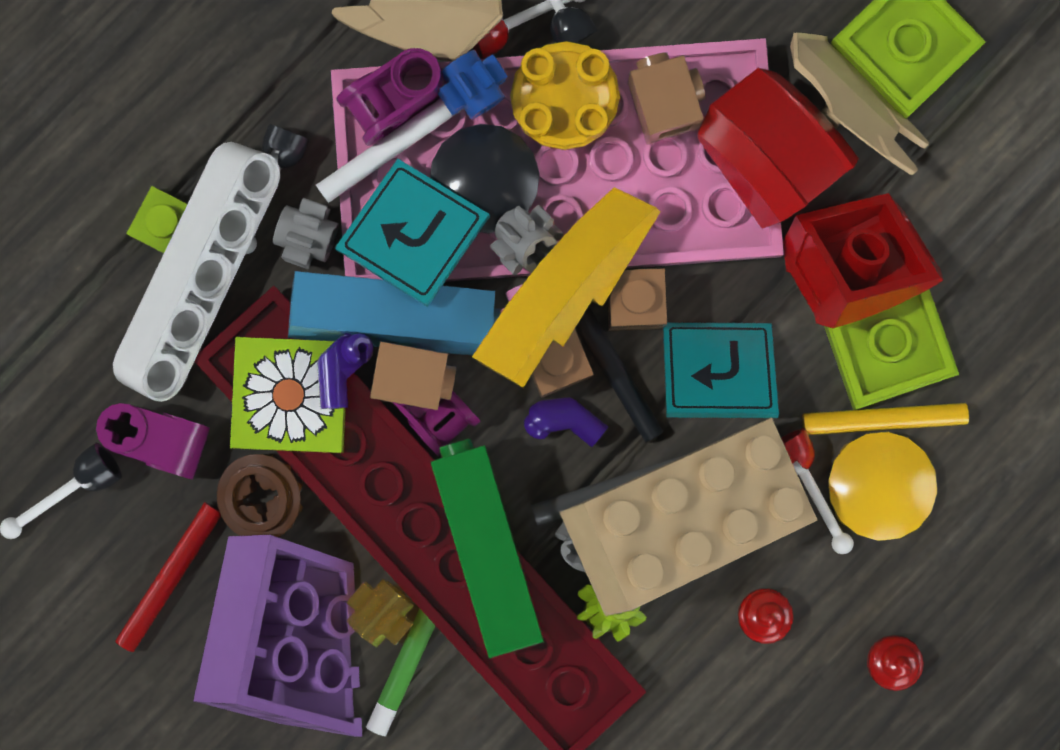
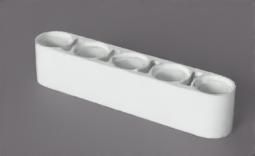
(196, 271)

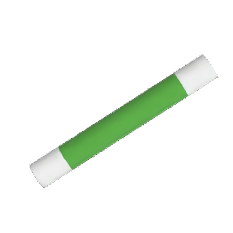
(401, 674)

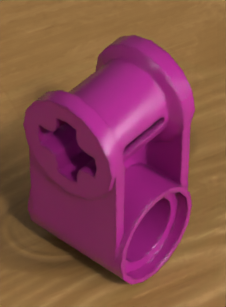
(390, 96)
(425, 419)
(161, 440)

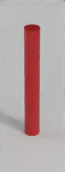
(168, 577)

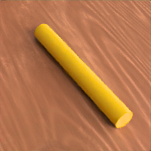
(885, 418)

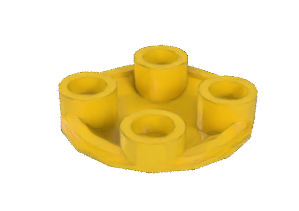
(565, 95)
(882, 486)

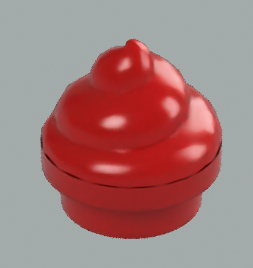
(765, 616)
(895, 662)

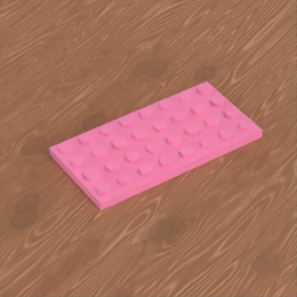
(697, 205)

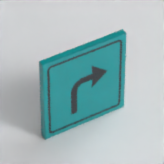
(412, 232)
(720, 370)

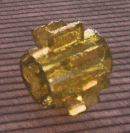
(380, 613)

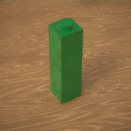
(486, 548)

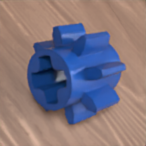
(472, 84)

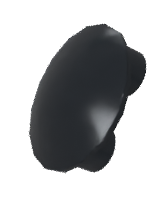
(488, 170)

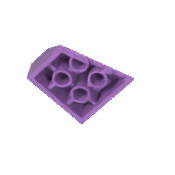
(282, 637)

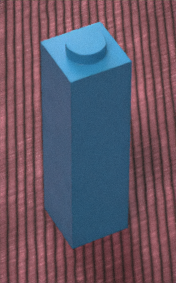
(335, 305)

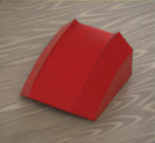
(773, 146)
(858, 259)

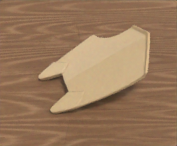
(437, 26)
(853, 99)

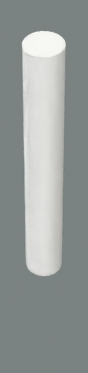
(384, 150)

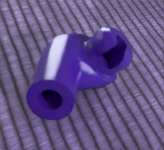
(338, 364)
(560, 415)

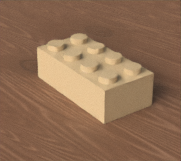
(688, 517)

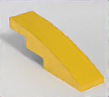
(561, 287)

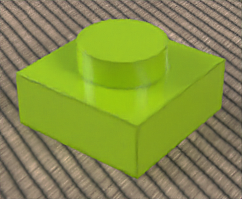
(157, 219)

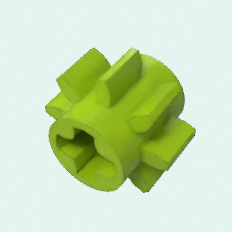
(602, 624)

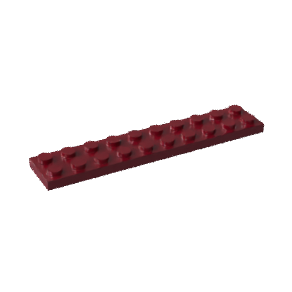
(392, 505)

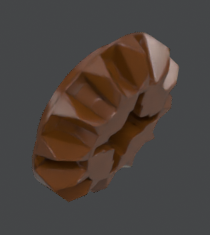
(240, 481)

